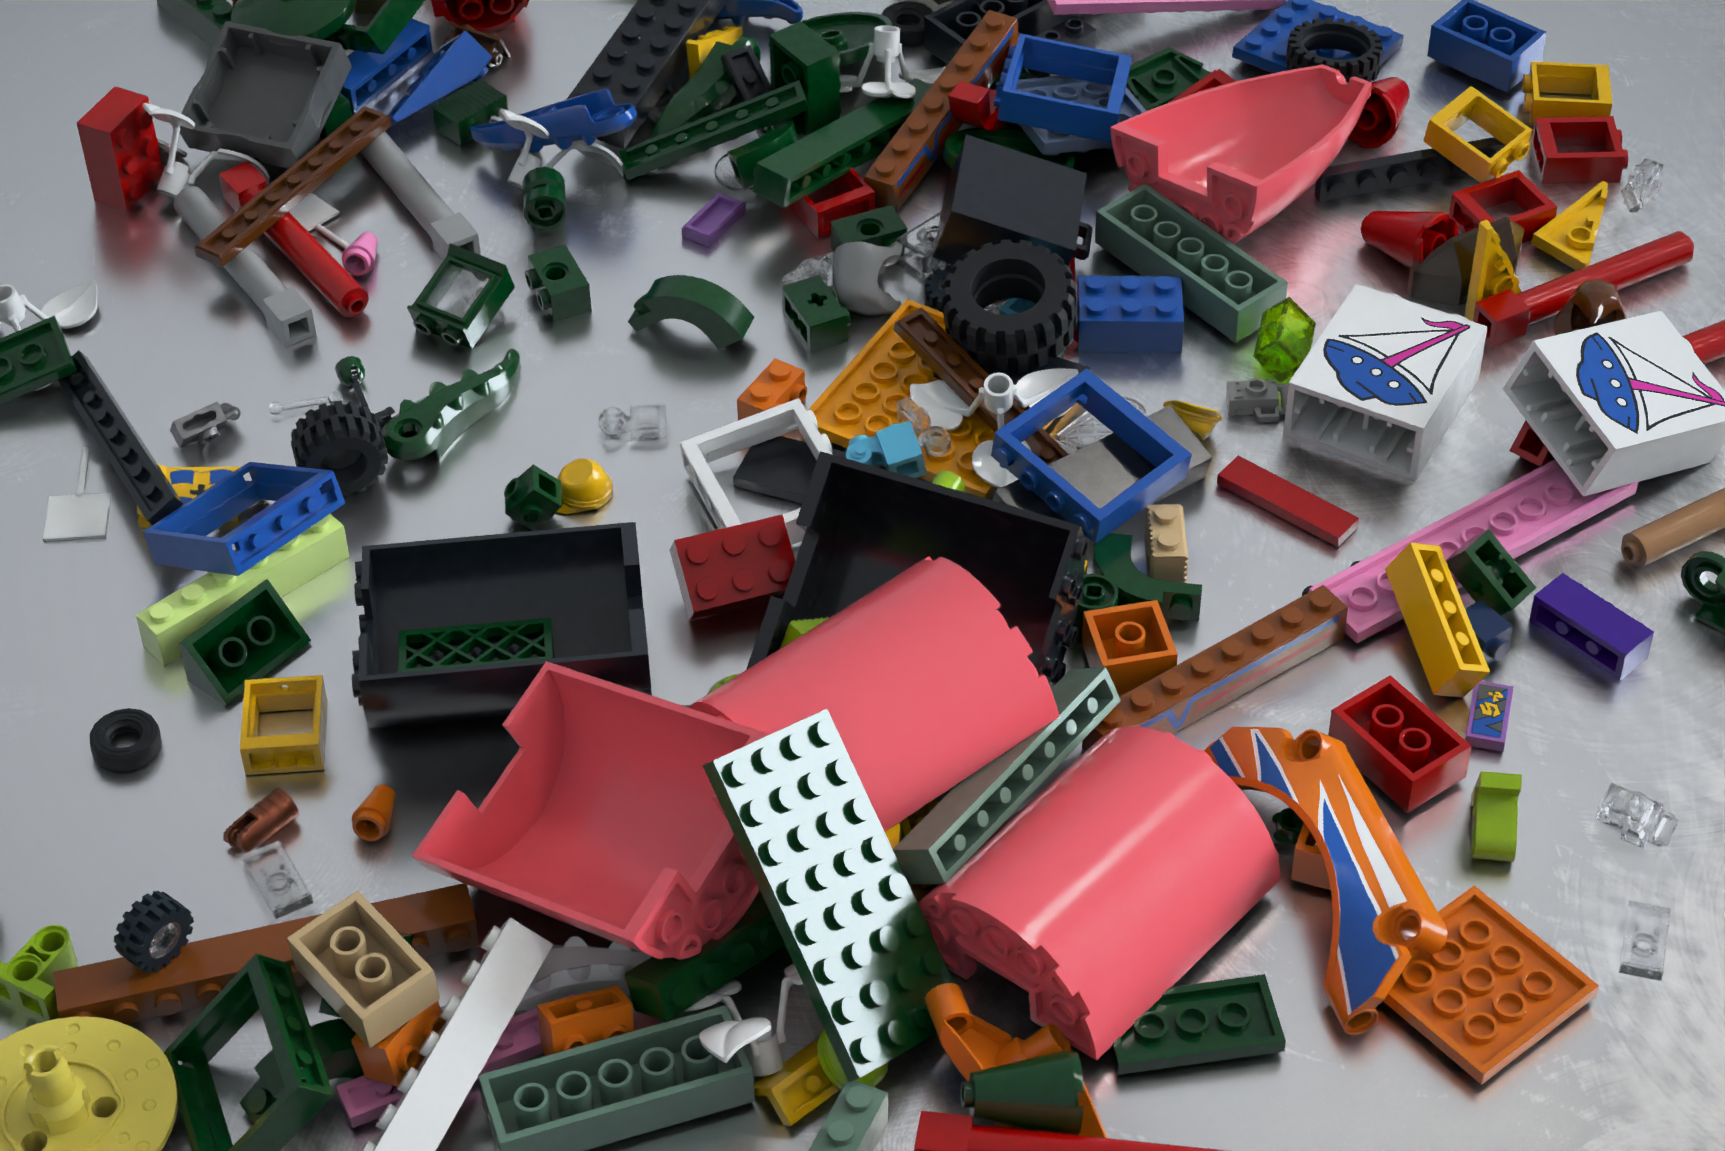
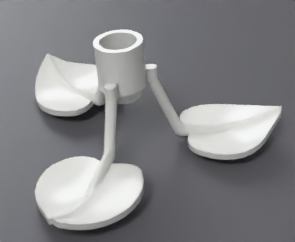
(886, 48)
(529, 162)
(175, 174)
(69, 308)
(948, 409)
(753, 1033)

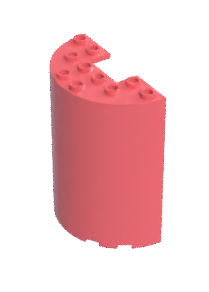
(914, 681)
(605, 818)
(1108, 884)

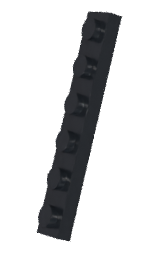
(1393, 172)

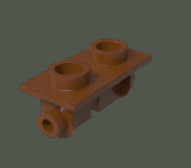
(490, 42)

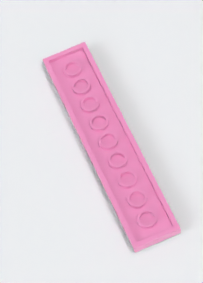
(1517, 515)

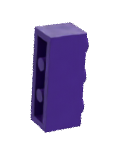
(1591, 626)

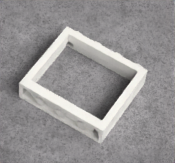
(738, 436)

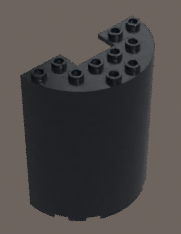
(877, 523)
(573, 575)

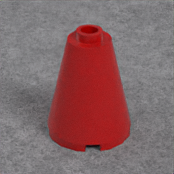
(1381, 113)
(1407, 234)

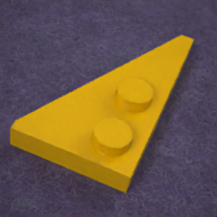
(698, 50)
(1574, 231)
(1490, 269)

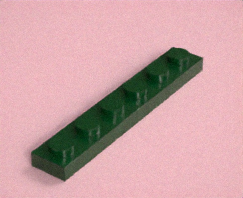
(714, 130)

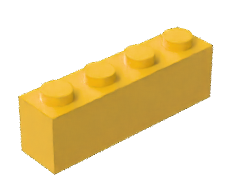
(1437, 620)

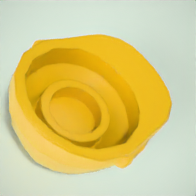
(1197, 418)
(584, 486)

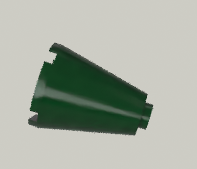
(1029, 1093)

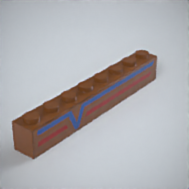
(924, 132)
(1230, 667)

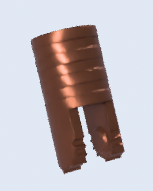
(261, 821)

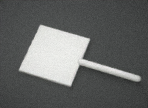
(313, 212)
(79, 514)

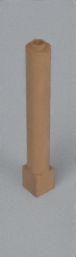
(1675, 530)

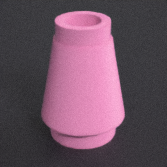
(360, 254)

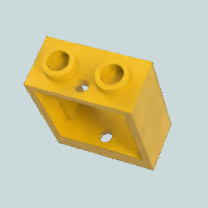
(1566, 79)
(1491, 118)
(286, 751)

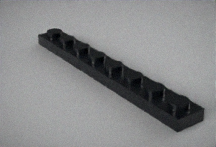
(120, 441)

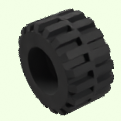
(344, 428)

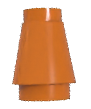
(374, 814)

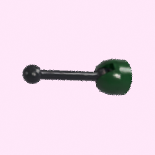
(354, 378)

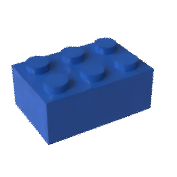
(1486, 44)
(1130, 314)

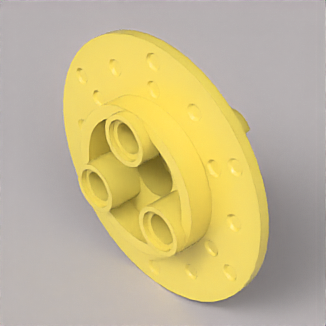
(85, 1088)

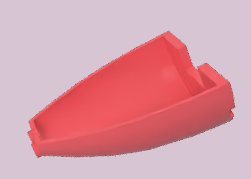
(1243, 146)

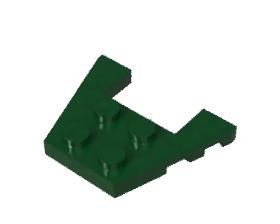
(1163, 77)

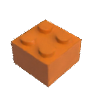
(1129, 643)

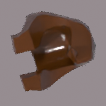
(1589, 306)

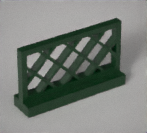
(474, 636)

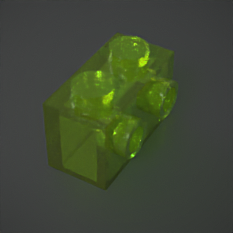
(1284, 339)

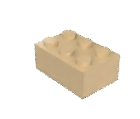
(363, 968)

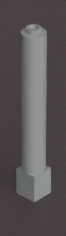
(420, 197)
(283, 308)

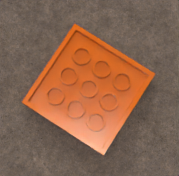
(1488, 987)

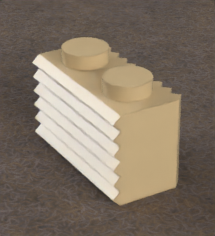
(1166, 542)

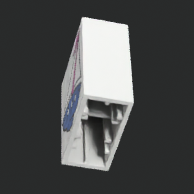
(1384, 381)
(1620, 402)

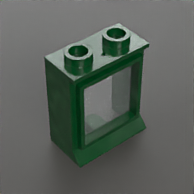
(462, 297)

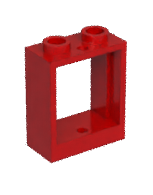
(1578, 166)
(856, 199)
(1470, 203)

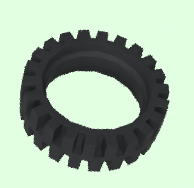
(1336, 36)

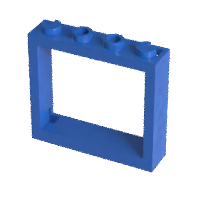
(1066, 61)
(1118, 416)
(301, 500)

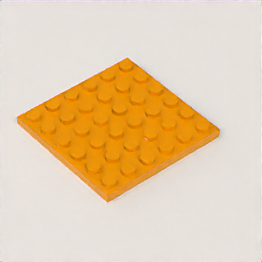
(867, 397)

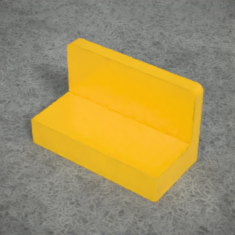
(797, 1086)

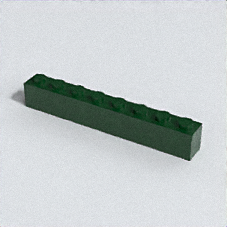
(833, 149)

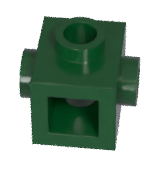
(533, 497)

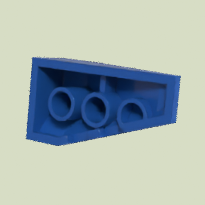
(448, 70)

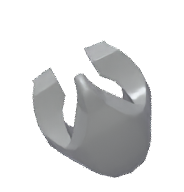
(856, 275)

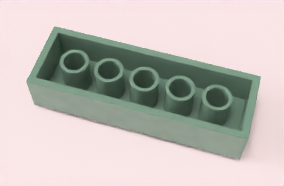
(1216, 276)
(614, 1088)

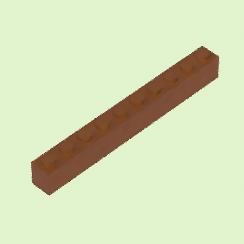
(123, 993)

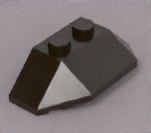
(1448, 269)

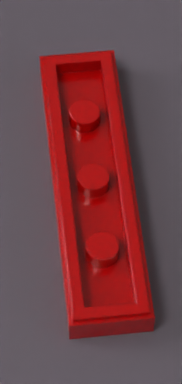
(1288, 501)

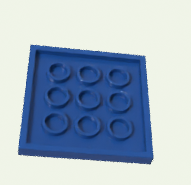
(1268, 41)

